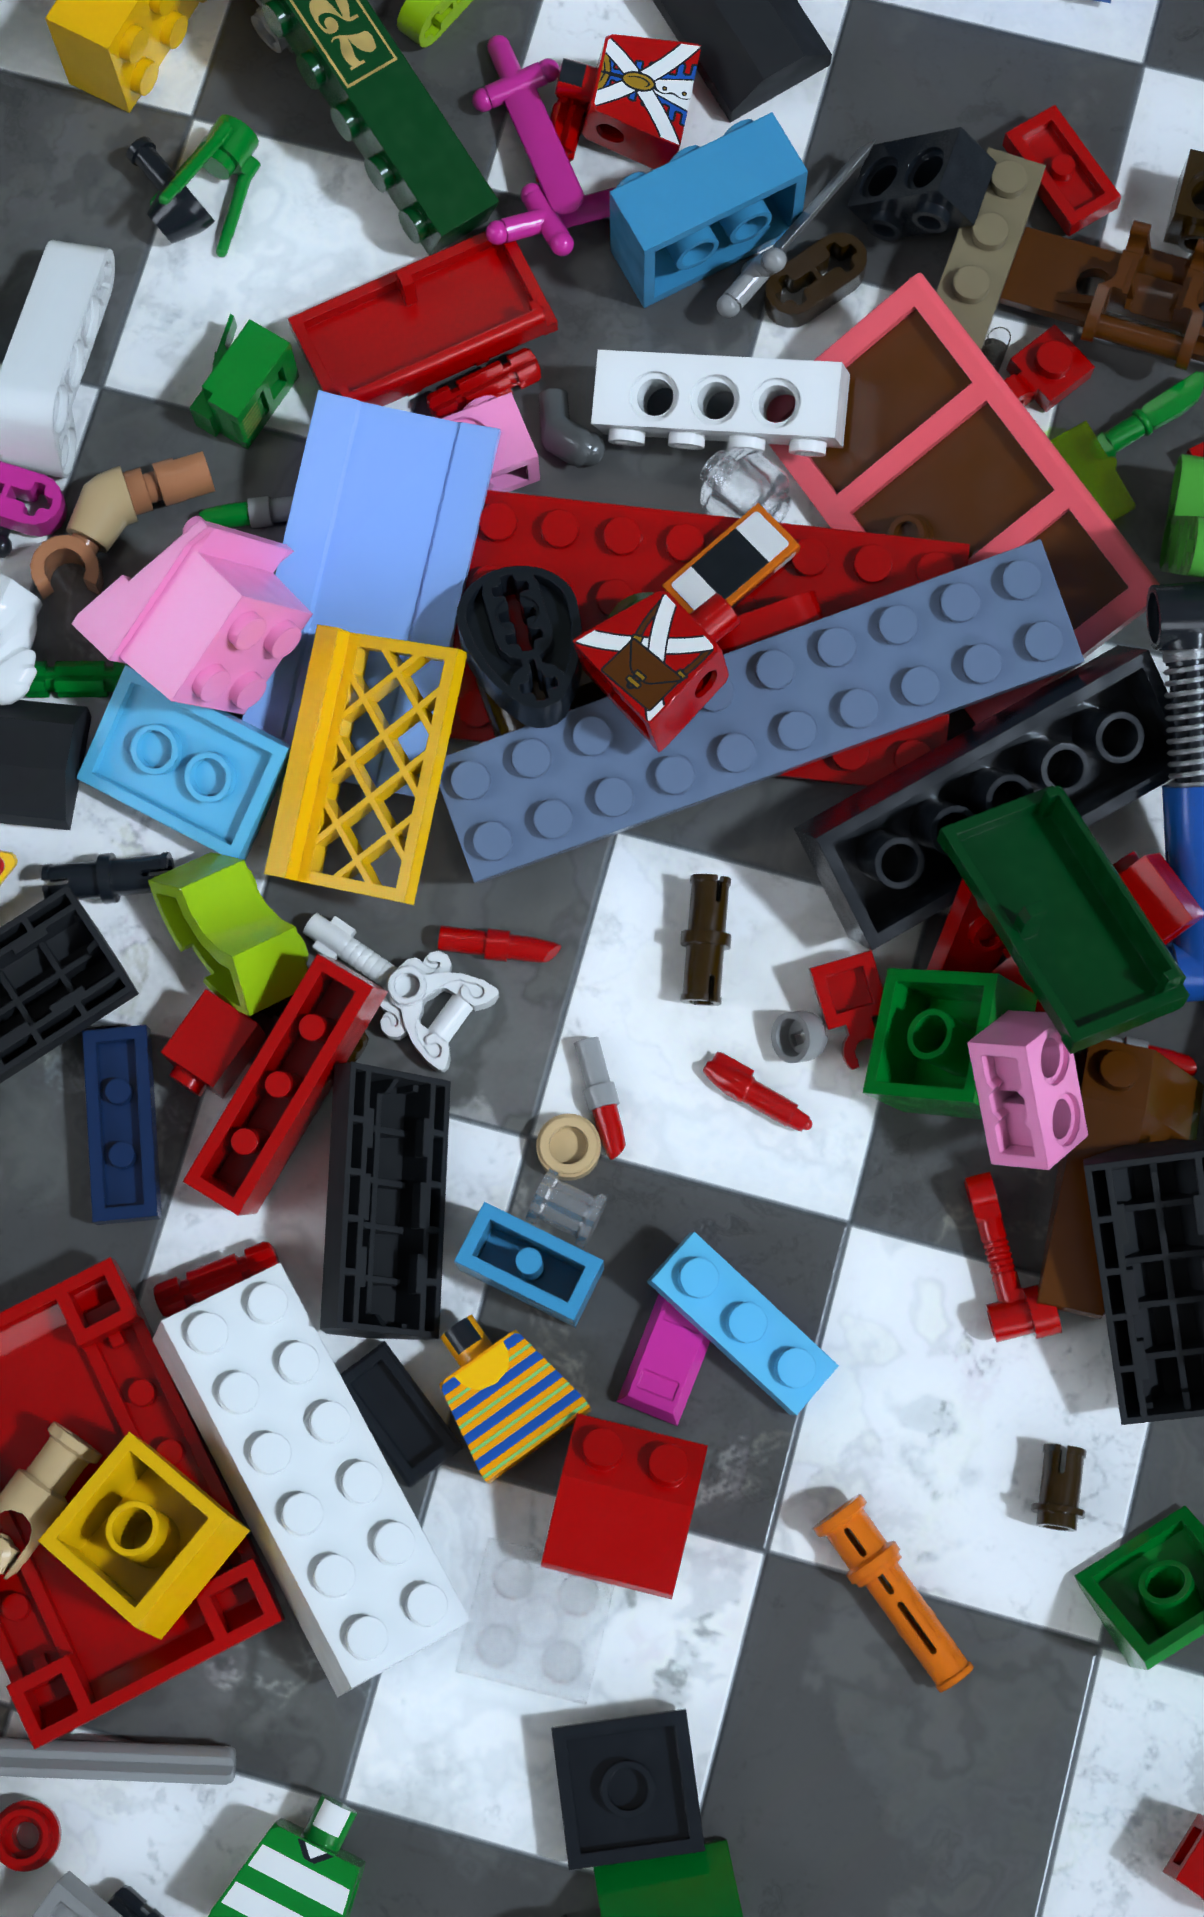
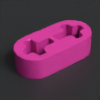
(27, 486)

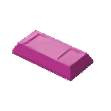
(664, 1365)

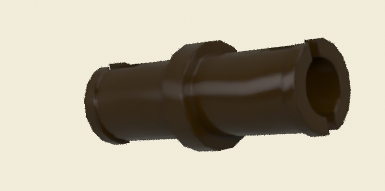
(705, 940)

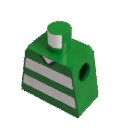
(298, 1869)

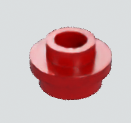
(44, 1818)

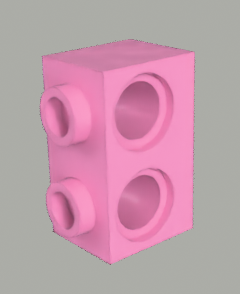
(1027, 1091)

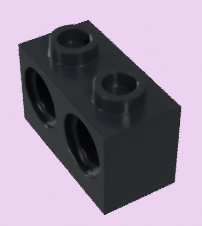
(922, 184)

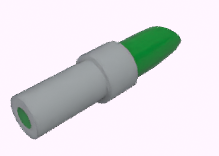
(255, 512)

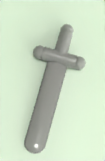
(761, 267)

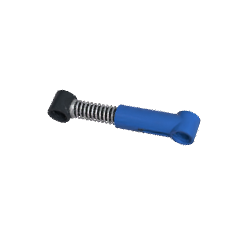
(1177, 630)

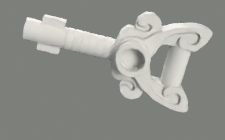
(408, 989)

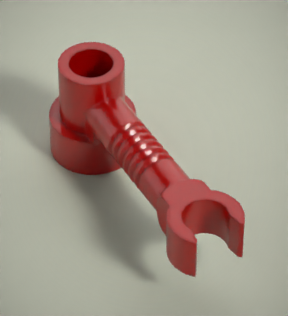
(1017, 1307)

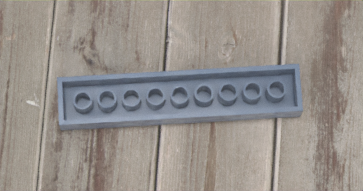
(778, 711)

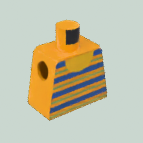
(505, 1397)

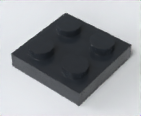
(627, 1789)

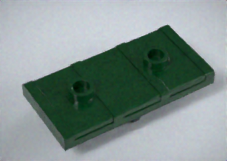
(1065, 917)

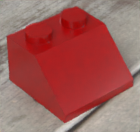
(624, 1506)

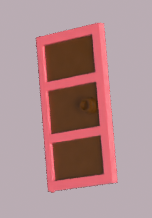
(956, 457)

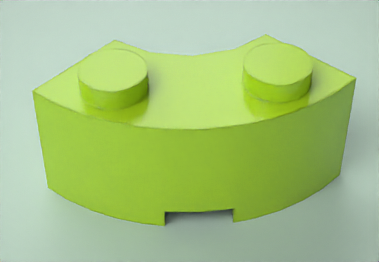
(232, 930)

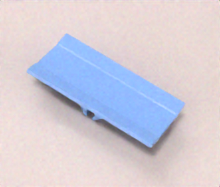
(379, 550)

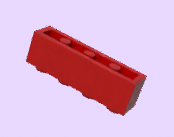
(285, 1086)

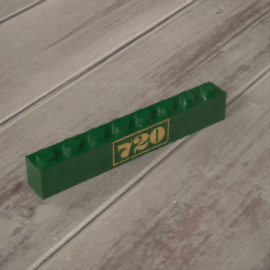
(387, 115)

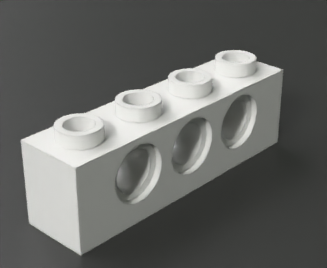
(630, 377)

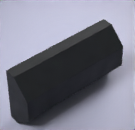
(748, 47)
(40, 762)
(54, 979)
(385, 1204)
(1151, 1272)

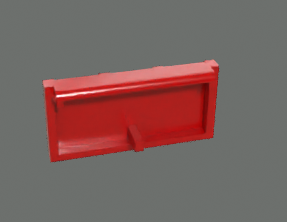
(424, 322)

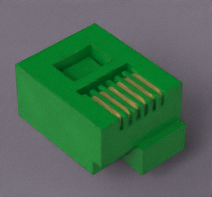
(245, 383)

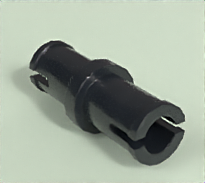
(107, 876)

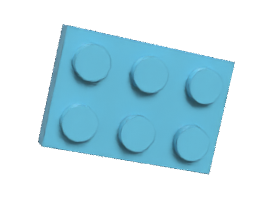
(185, 765)

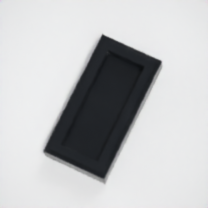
(399, 1415)

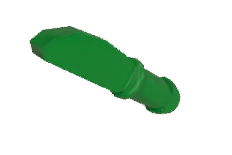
(1153, 415)

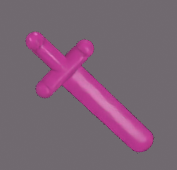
(540, 140)
(544, 221)

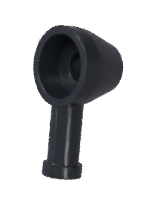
(184, 214)

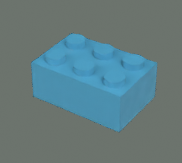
(706, 208)

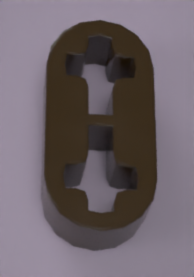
(822, 290)

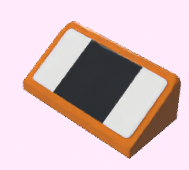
(734, 561)

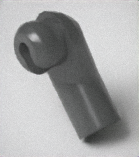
(563, 436)

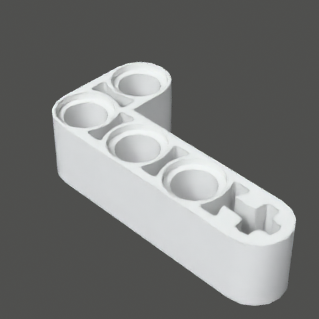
(51, 356)

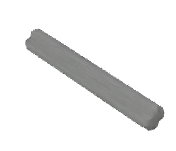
(119, 1761)

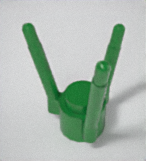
(222, 153)

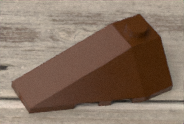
(1127, 1100)

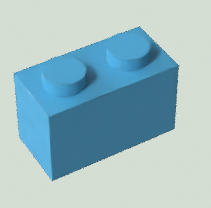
(529, 1264)

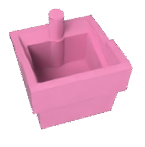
(201, 618)

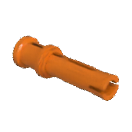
(943, 1661)

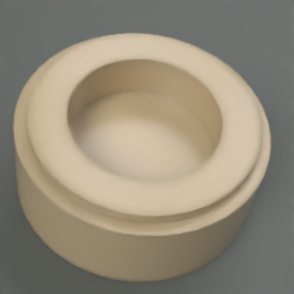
(569, 1146)

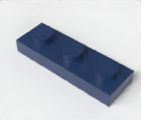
(121, 1125)

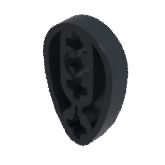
(497, 659)

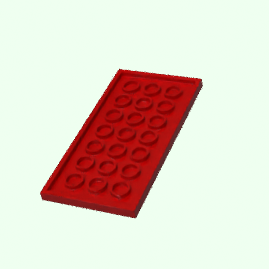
(631, 550)

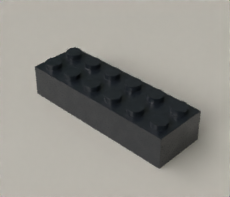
(1088, 732)

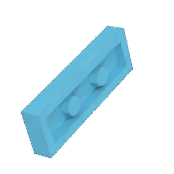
(742, 1323)

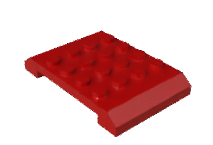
(92, 1366)

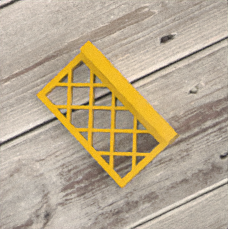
(325, 758)

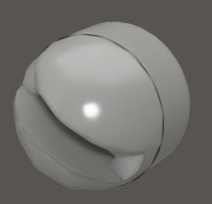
(794, 1023)

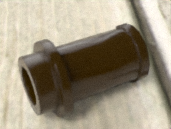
(1059, 1491)

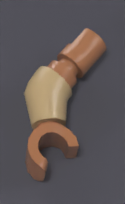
(110, 505)

